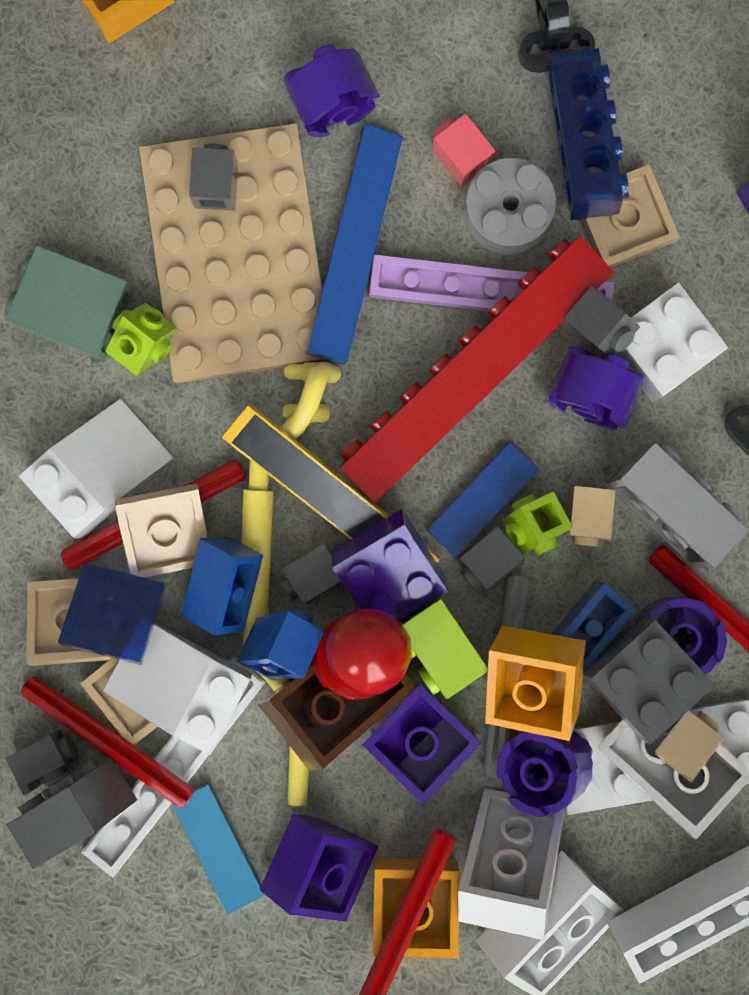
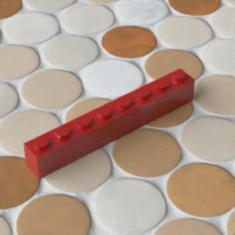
(475, 369)

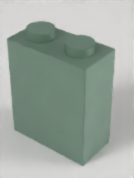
(68, 302)

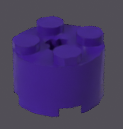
(331, 89)
(596, 388)
(703, 631)
(542, 791)

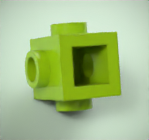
(140, 338)
(536, 523)

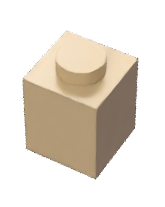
(590, 514)
(690, 744)

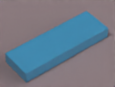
(219, 849)

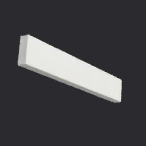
(124, 833)

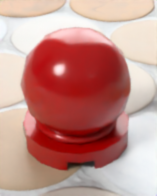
(362, 654)

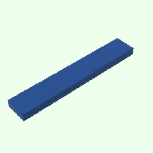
(354, 245)

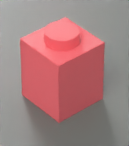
(462, 148)

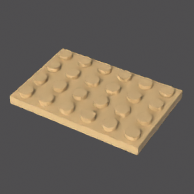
(238, 279)

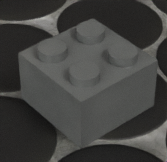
(648, 680)
(70, 811)

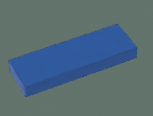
(482, 500)

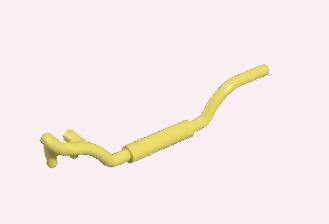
(258, 522)

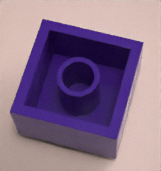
(389, 568)

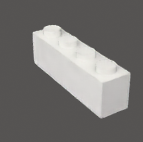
(685, 917)

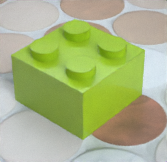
(443, 649)

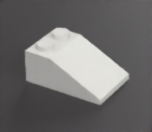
(94, 467)
(181, 688)
(688, 803)
(509, 868)

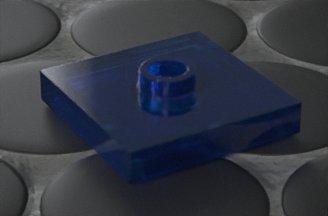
(112, 613)

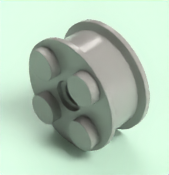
(515, 184)

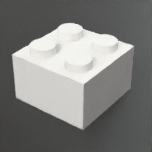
(671, 342)

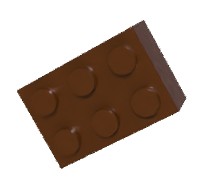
(322, 723)

